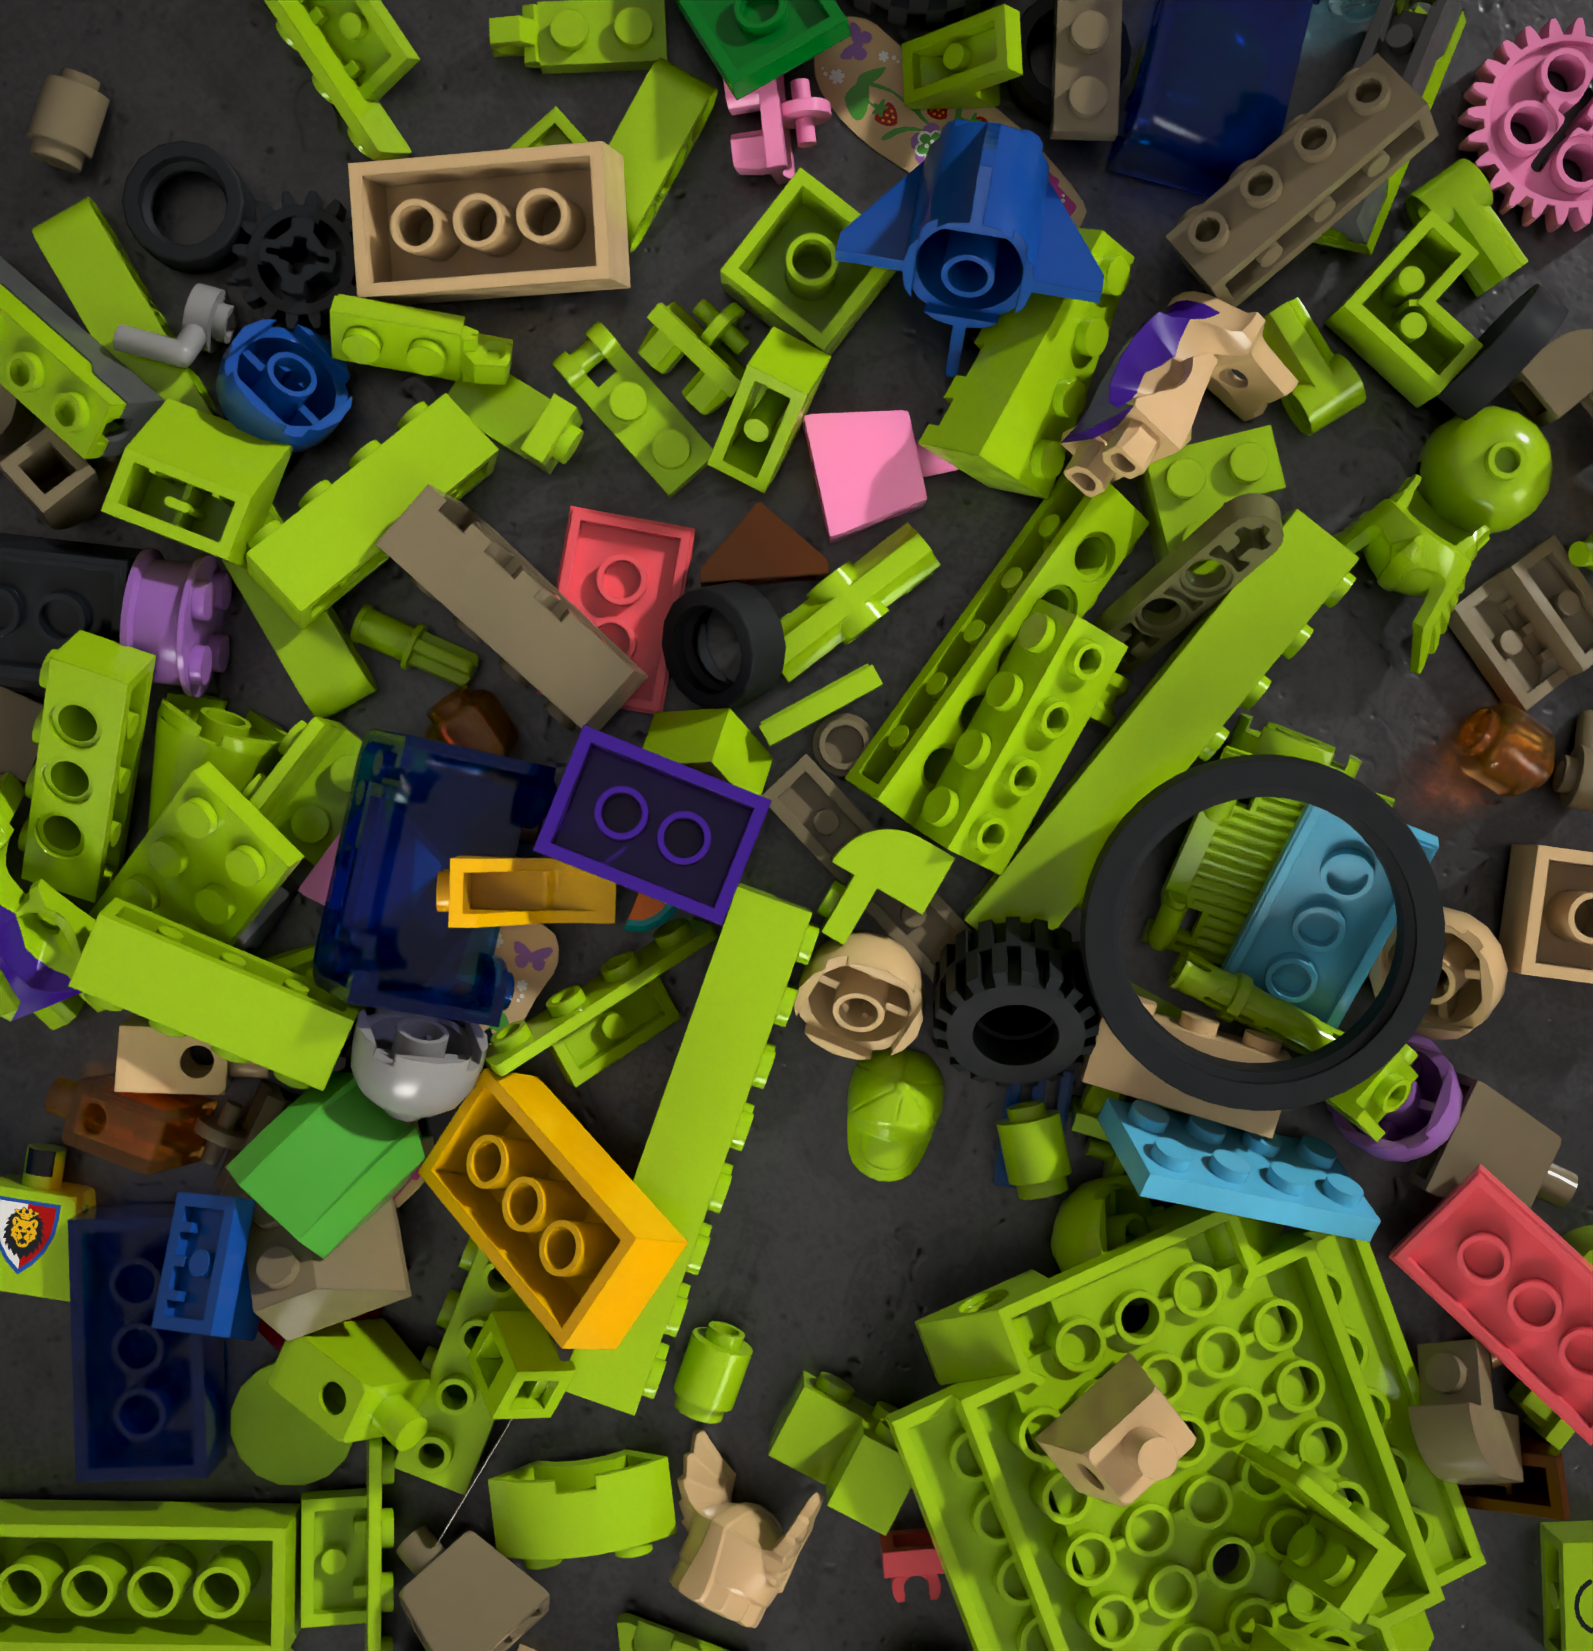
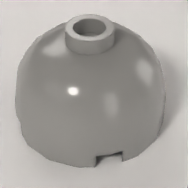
(416, 1062)

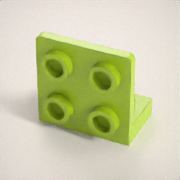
(309, 785)
(1342, 1547)

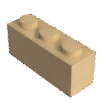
(1117, 1070)

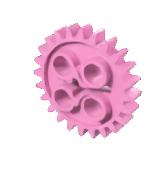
(1519, 91)

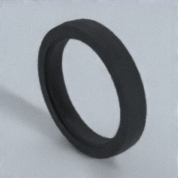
(1357, 1051)

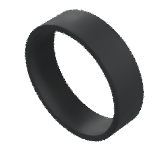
(1507, 350)

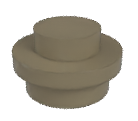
(840, 742)

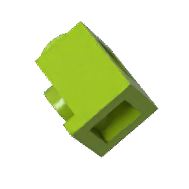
(1378, 1094)
(518, 1367)

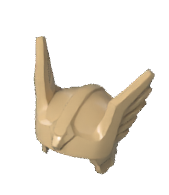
(733, 1550)

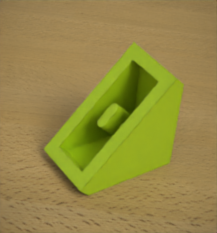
(711, 743)

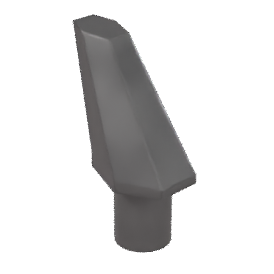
(268, 916)

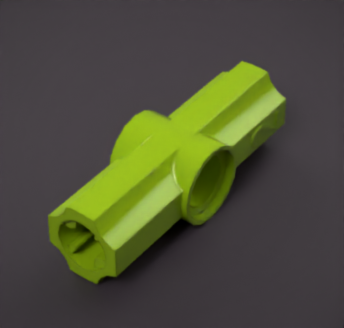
(854, 599)

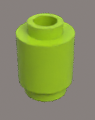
(1034, 1150)
(711, 1372)

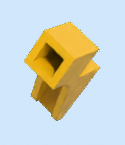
(521, 892)

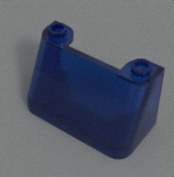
(1210, 89)
(403, 822)

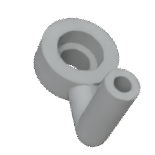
(205, 325)

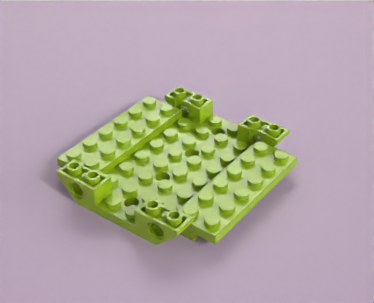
(1249, 1345)

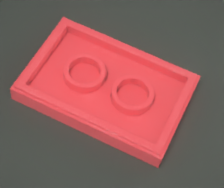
(625, 581)

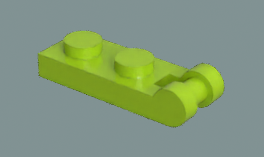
(635, 411)

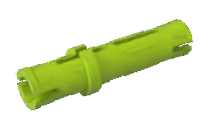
(1240, 1000)

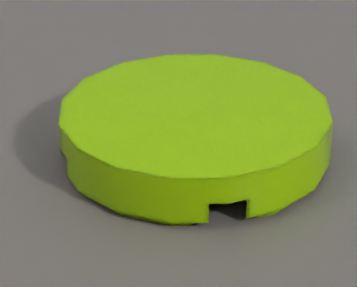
(279, 1438)

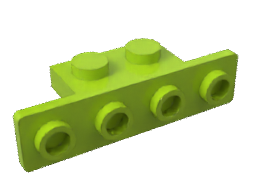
(354, 62)
(607, 1016)
(343, 1552)

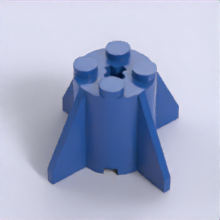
(976, 231)

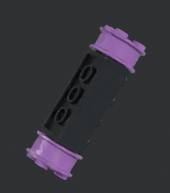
(118, 594)

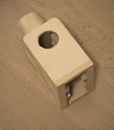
(164, 1063)
(1118, 1436)

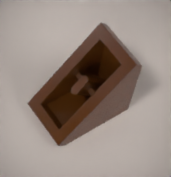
(764, 553)
(1541, 1493)

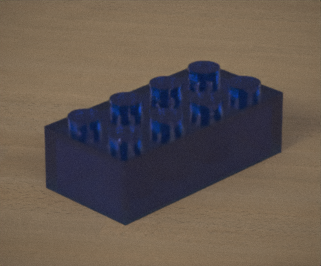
(141, 1394)

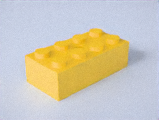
(551, 1210)

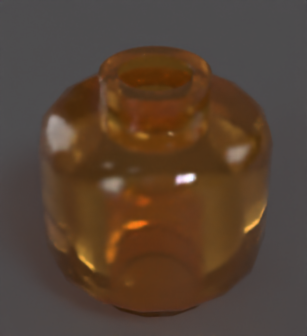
(473, 722)
(1506, 749)

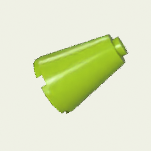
(201, 731)

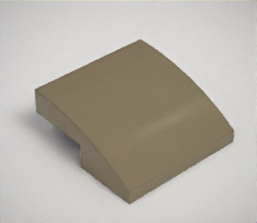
(1528, 624)

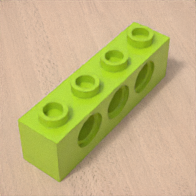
(85, 764)

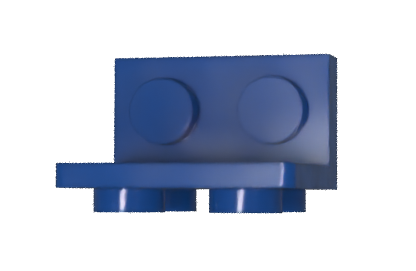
(206, 1269)

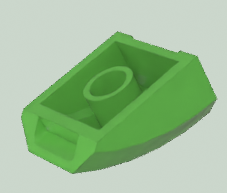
(328, 1163)

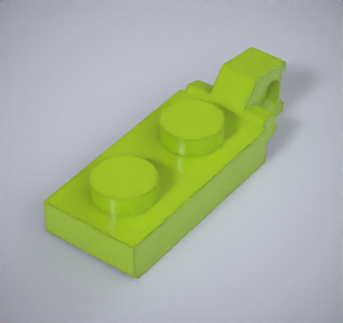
(584, 35)
(416, 341)

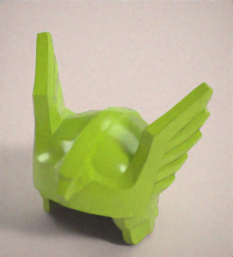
(1418, 557)

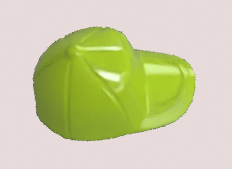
(893, 1112)

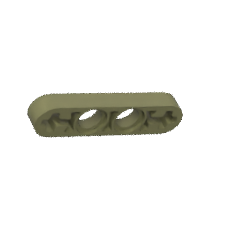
(1193, 591)

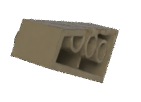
(512, 610)

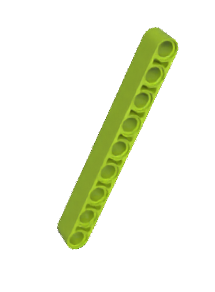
(111, 293)

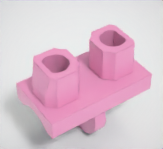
(771, 148)

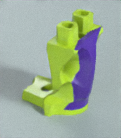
(38, 937)

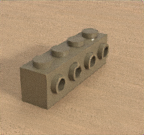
(1303, 181)

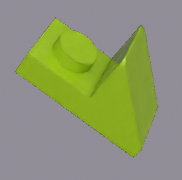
(963, 62)

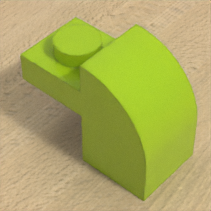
(886, 861)

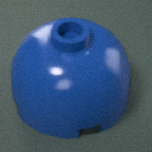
(282, 385)

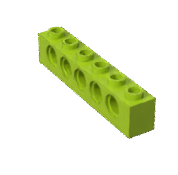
(1058, 556)

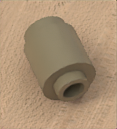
(67, 120)

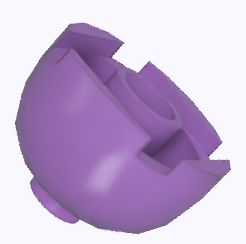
(1424, 1117)

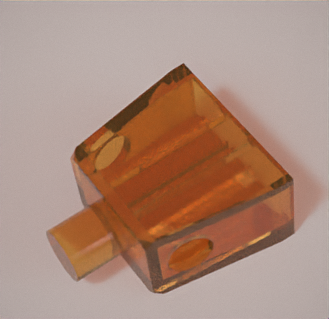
(129, 1128)

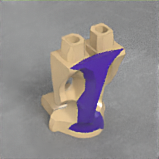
(1158, 384)

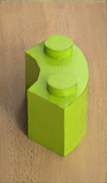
(582, 1508)

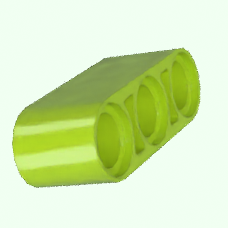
(658, 139)

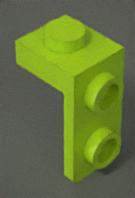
(522, 420)

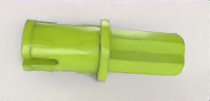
(414, 646)

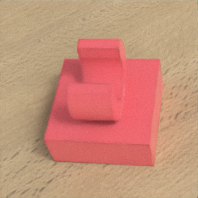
(908, 1555)

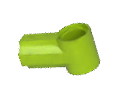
(1465, 201)
(1326, 380)

